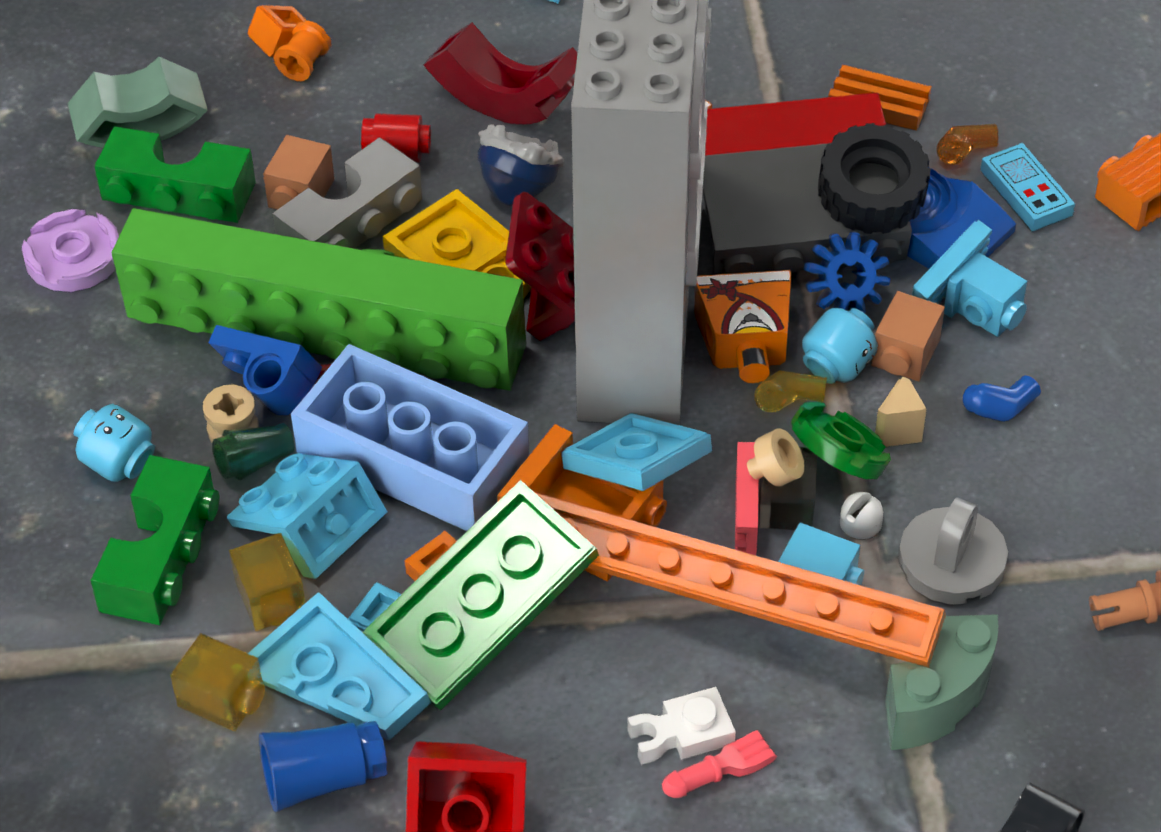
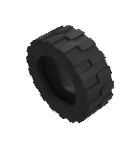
(878, 146)

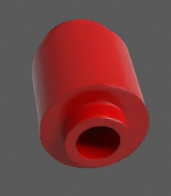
(400, 131)

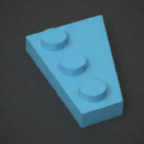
(338, 669)

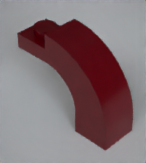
(498, 85)

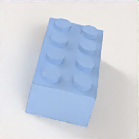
(412, 436)

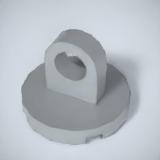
(953, 553)

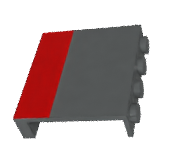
(766, 178)

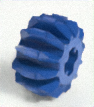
(847, 255)

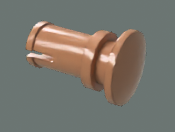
(1129, 604)

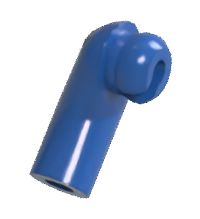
(1001, 402)

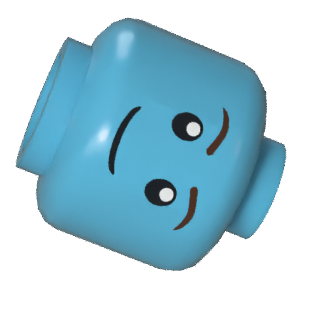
(839, 345)
(113, 442)

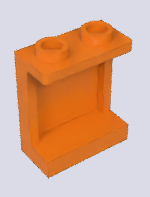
(545, 475)

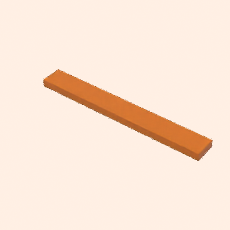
(758, 585)

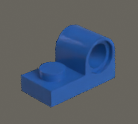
(271, 368)

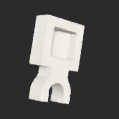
(689, 723)

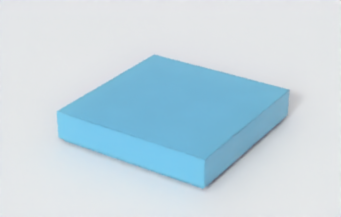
(636, 451)

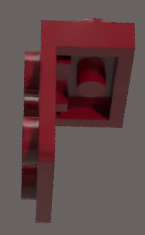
(543, 257)

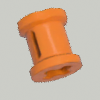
(298, 56)

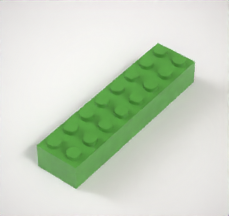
(322, 297)

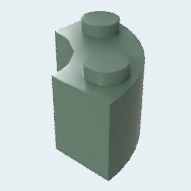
(153, 99)
(930, 701)

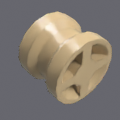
(222, 405)

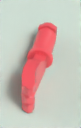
(736, 758)

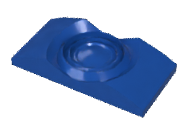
(948, 212)

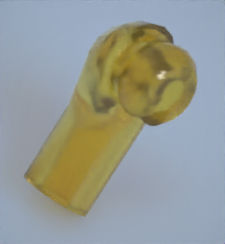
(786, 387)

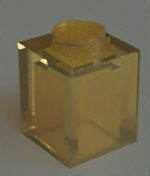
(267, 581)
(218, 682)

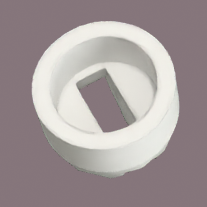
(869, 519)

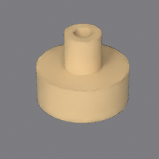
(776, 458)

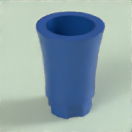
(320, 761)

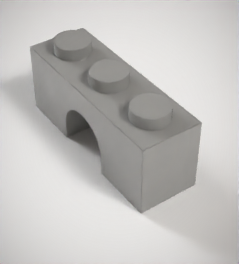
(380, 189)

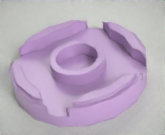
(70, 250)

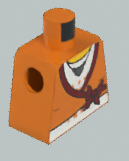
(744, 320)

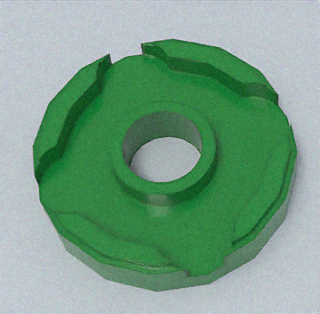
(841, 441)

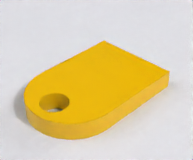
(454, 235)

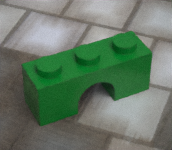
(208, 186)
(146, 575)

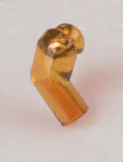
(963, 139)

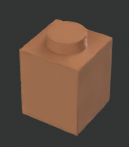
(295, 168)
(908, 335)

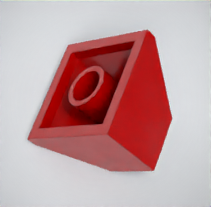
(464, 789)

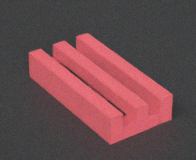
(746, 501)

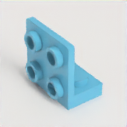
(316, 507)

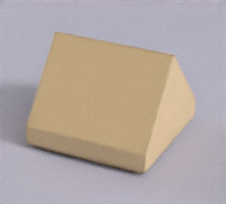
(901, 415)

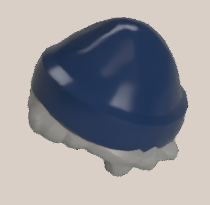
(516, 163)

